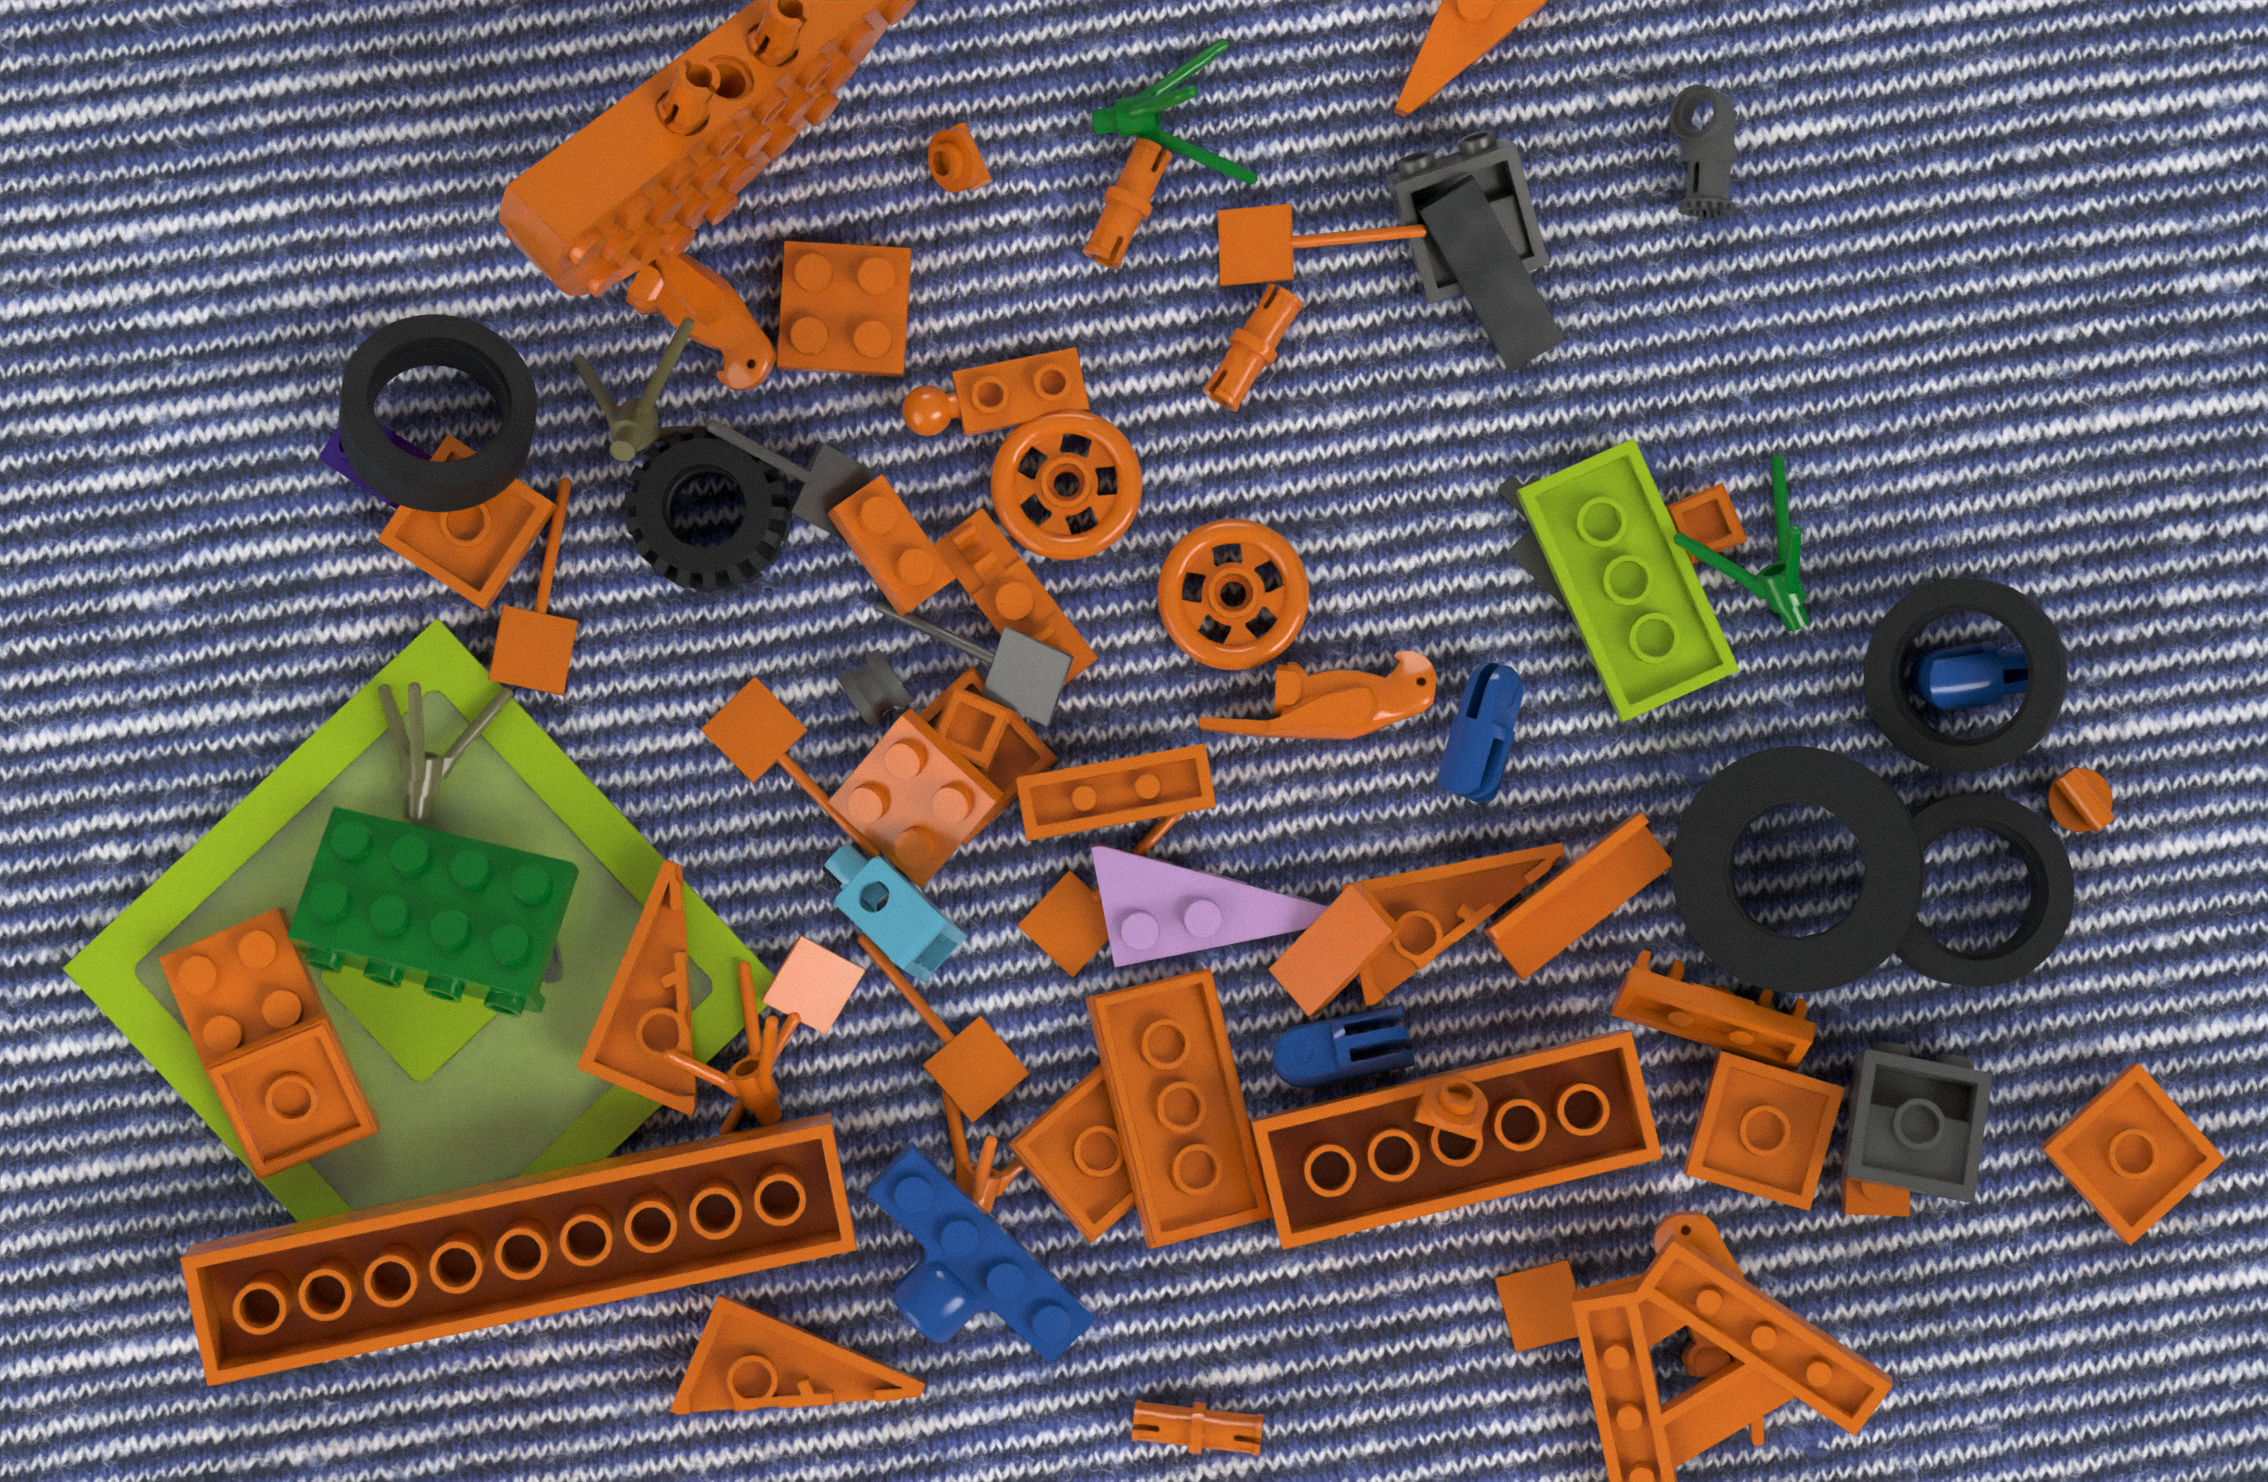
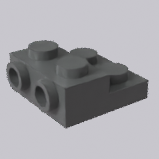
(1501, 179)
(1916, 1121)

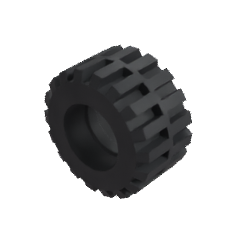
(655, 494)

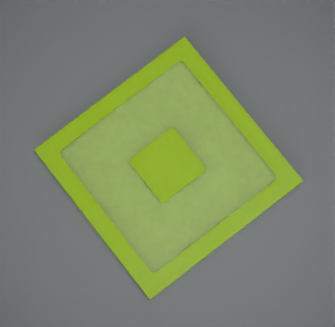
(451, 1083)

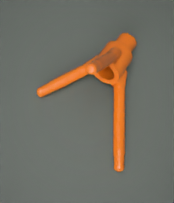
(750, 1076)
(978, 1178)

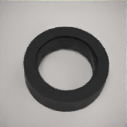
(448, 343)
(1887, 690)
(2049, 902)

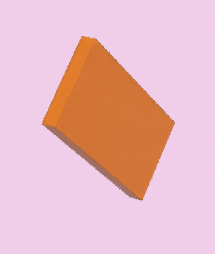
(1178, 1108)

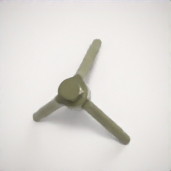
(635, 421)
(425, 769)

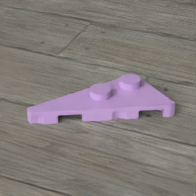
(1174, 910)

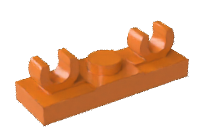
(1008, 589)
(1115, 792)
(1714, 1015)

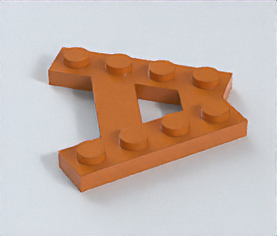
(1775, 1352)

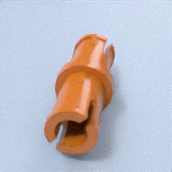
(1127, 203)
(1253, 347)
(1197, 1427)

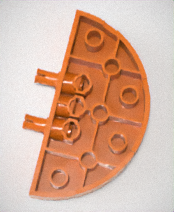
(688, 140)

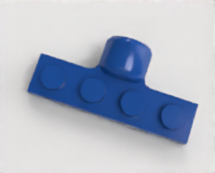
(970, 1263)

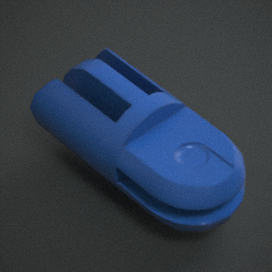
(1968, 675)
(1482, 733)
(1323, 1053)

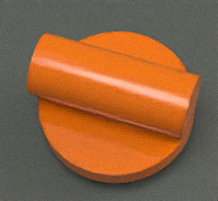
(956, 160)
(2080, 800)
(1453, 1106)

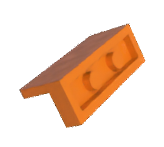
(1578, 896)

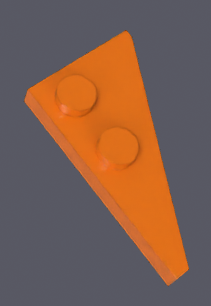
(1457, 38)
(1443, 906)
(650, 1005)
(764, 1361)

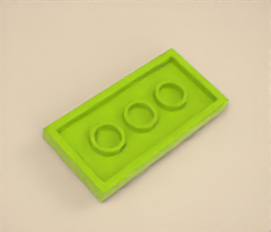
(1627, 580)

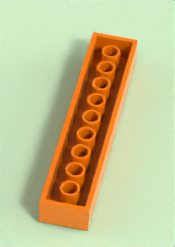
(518, 1249)

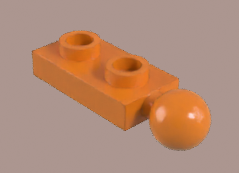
(999, 395)

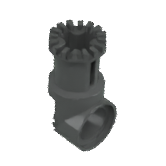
(1706, 152)

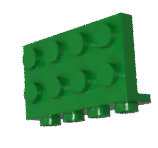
(432, 911)

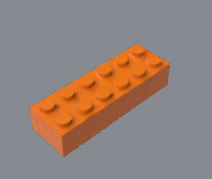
(1371, 1165)

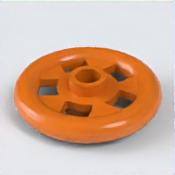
(1053, 536)
(1195, 556)

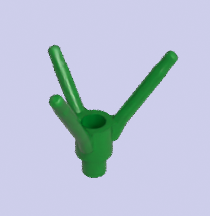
(1142, 115)
(1778, 581)

